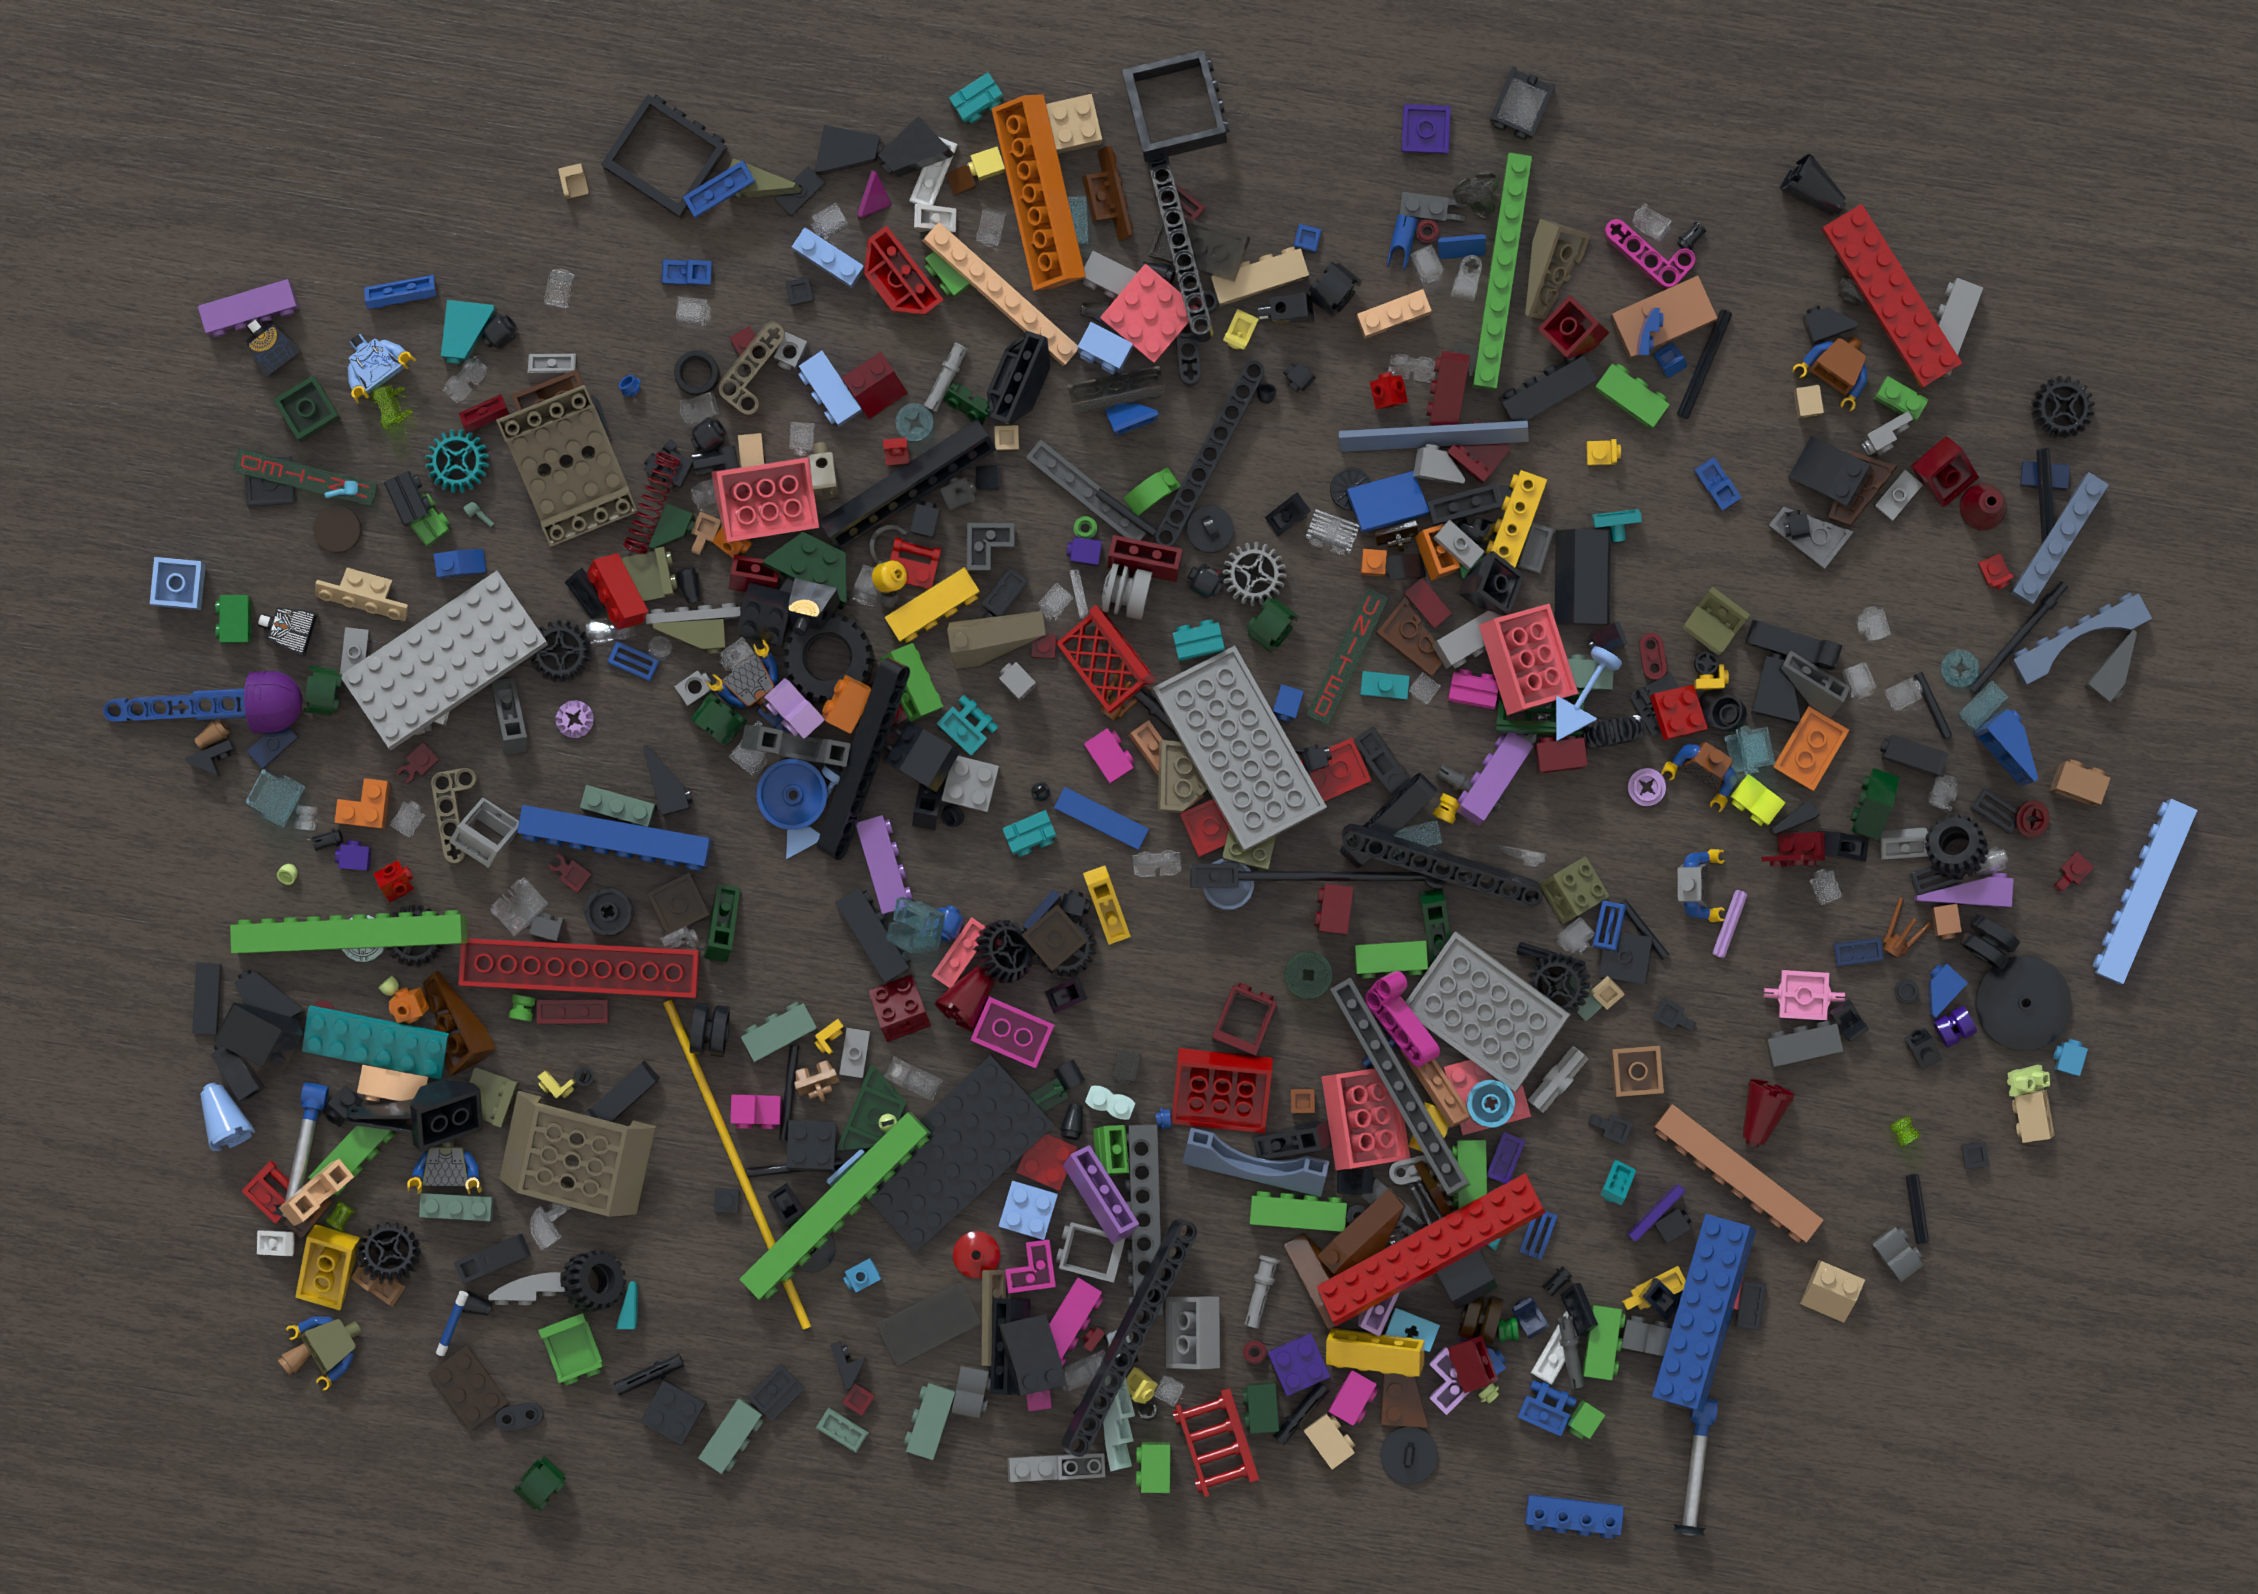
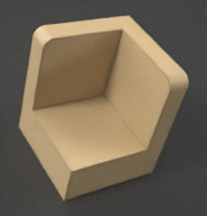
(573, 181)
(1808, 401)

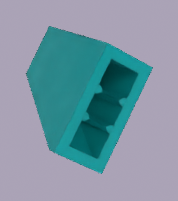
(463, 329)

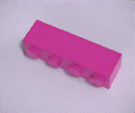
(1074, 1315)

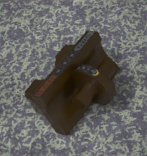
(1397, 534)

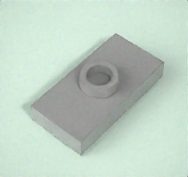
(1898, 495)
(1458, 545)
(354, 647)
(854, 1052)

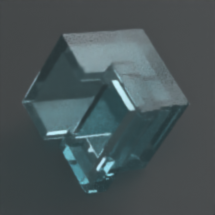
(1750, 749)
(275, 797)
(916, 926)

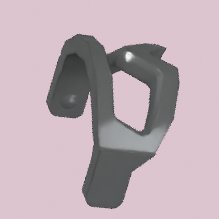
(877, 533)

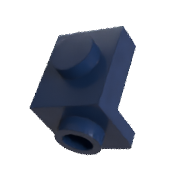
(1530, 1317)

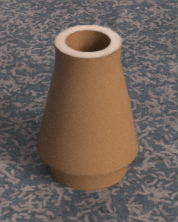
(215, 732)
(294, 1359)

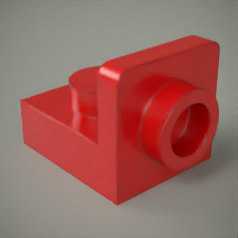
(896, 451)
(1995, 572)

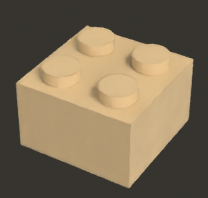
(1074, 123)

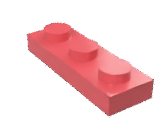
(959, 954)

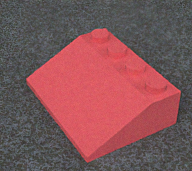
(765, 499)
(1528, 659)
(1363, 1120)

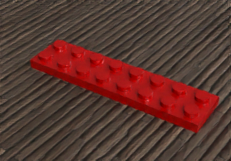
(1891, 296)
(1345, 772)

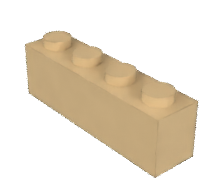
(1262, 276)

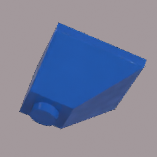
(1129, 417)

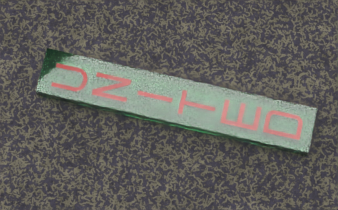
(301, 476)
(1347, 656)

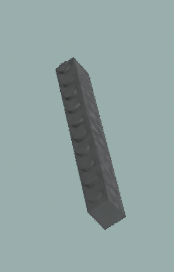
(1400, 1087)

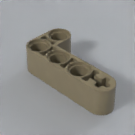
(755, 364)
(454, 816)

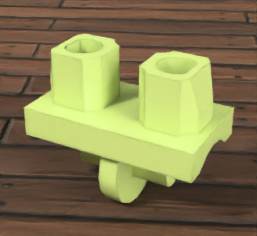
(2027, 1080)

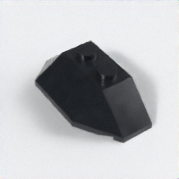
(1019, 378)

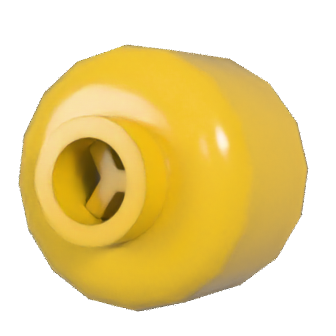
(889, 576)

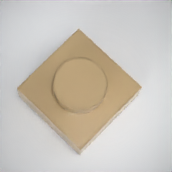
(1006, 438)
(1607, 992)

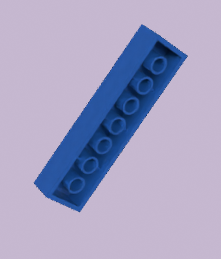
(614, 836)
(1704, 1313)

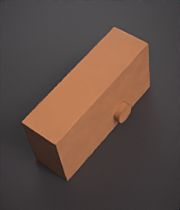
(1684, 311)

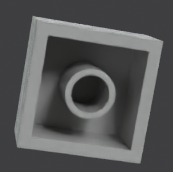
(970, 784)

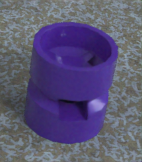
(1962, 1022)

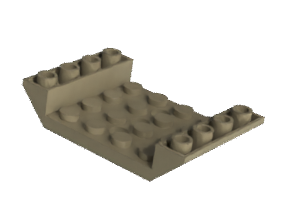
(574, 495)
(609, 1166)

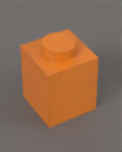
(1373, 562)

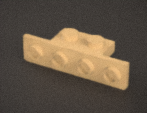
(363, 592)

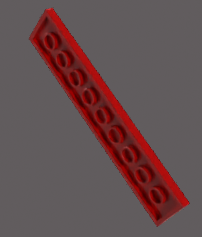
(1430, 1249)

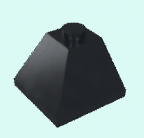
(1492, 584)

